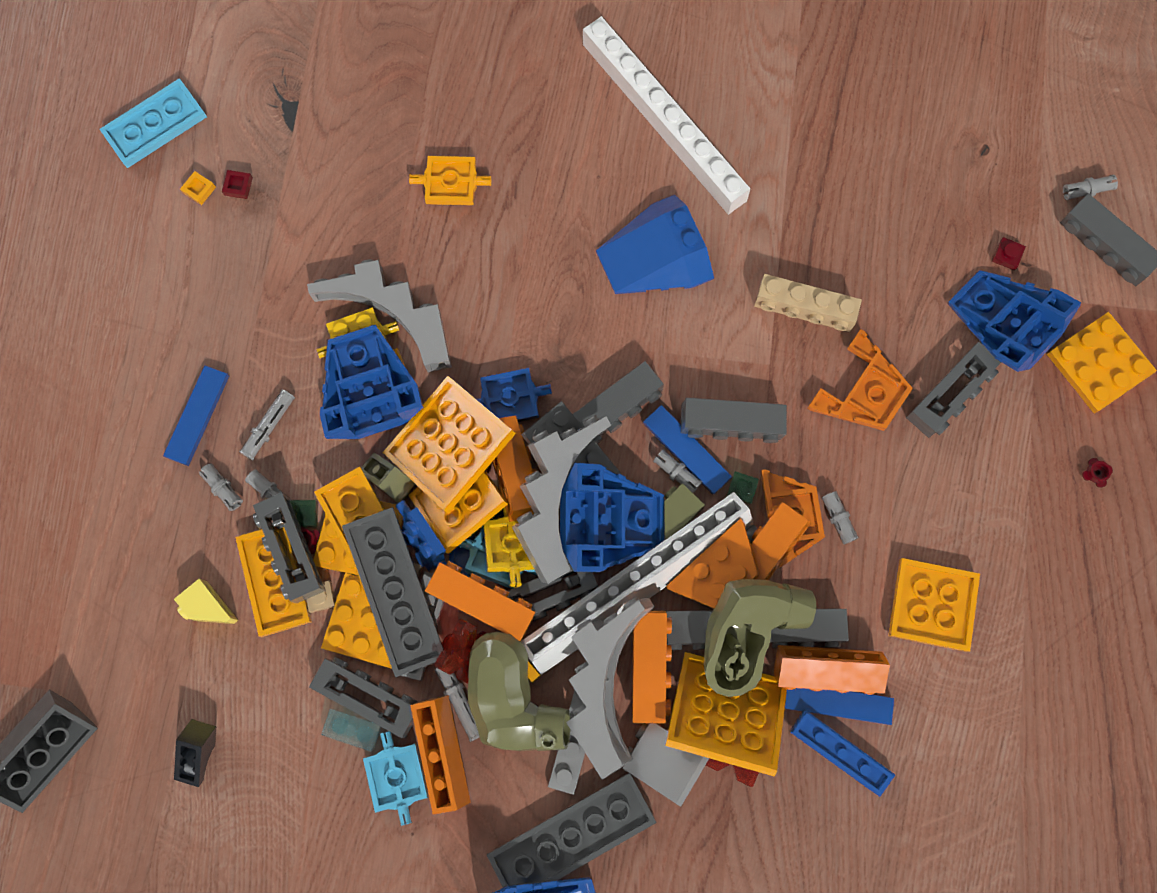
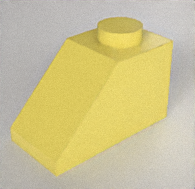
(203, 604)

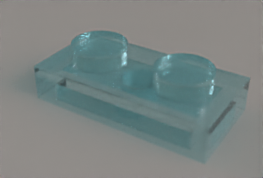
(351, 730)

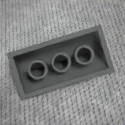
(40, 748)

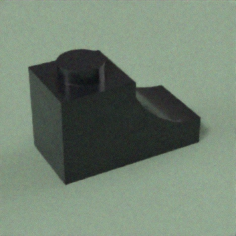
(193, 752)

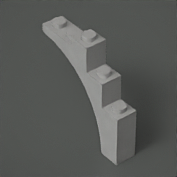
(397, 301)
(540, 531)
(595, 720)

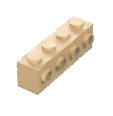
(808, 303)

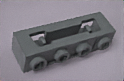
(980, 362)
(271, 510)
(560, 600)
(328, 675)

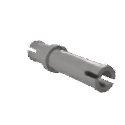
(267, 424)
(459, 701)

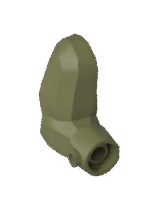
(742, 627)
(502, 695)

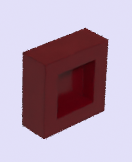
(237, 184)
(1008, 253)

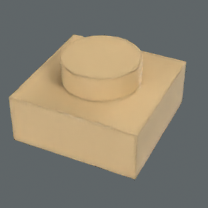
(323, 600)

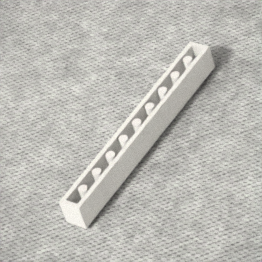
(665, 116)
(640, 580)

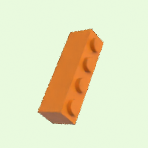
(511, 469)
(777, 539)
(480, 601)
(649, 668)
(831, 669)
(440, 755)

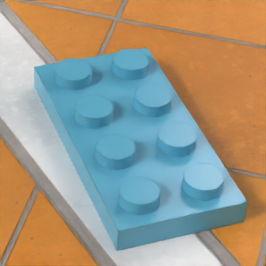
(153, 123)

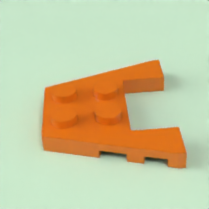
(874, 396)

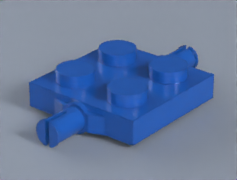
(512, 394)
(421, 537)

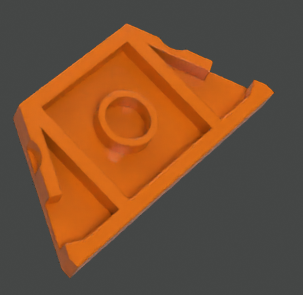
(802, 499)
(724, 561)

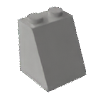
(663, 767)

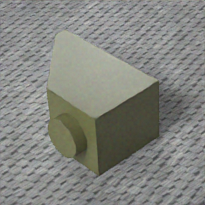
(387, 477)
(679, 509)

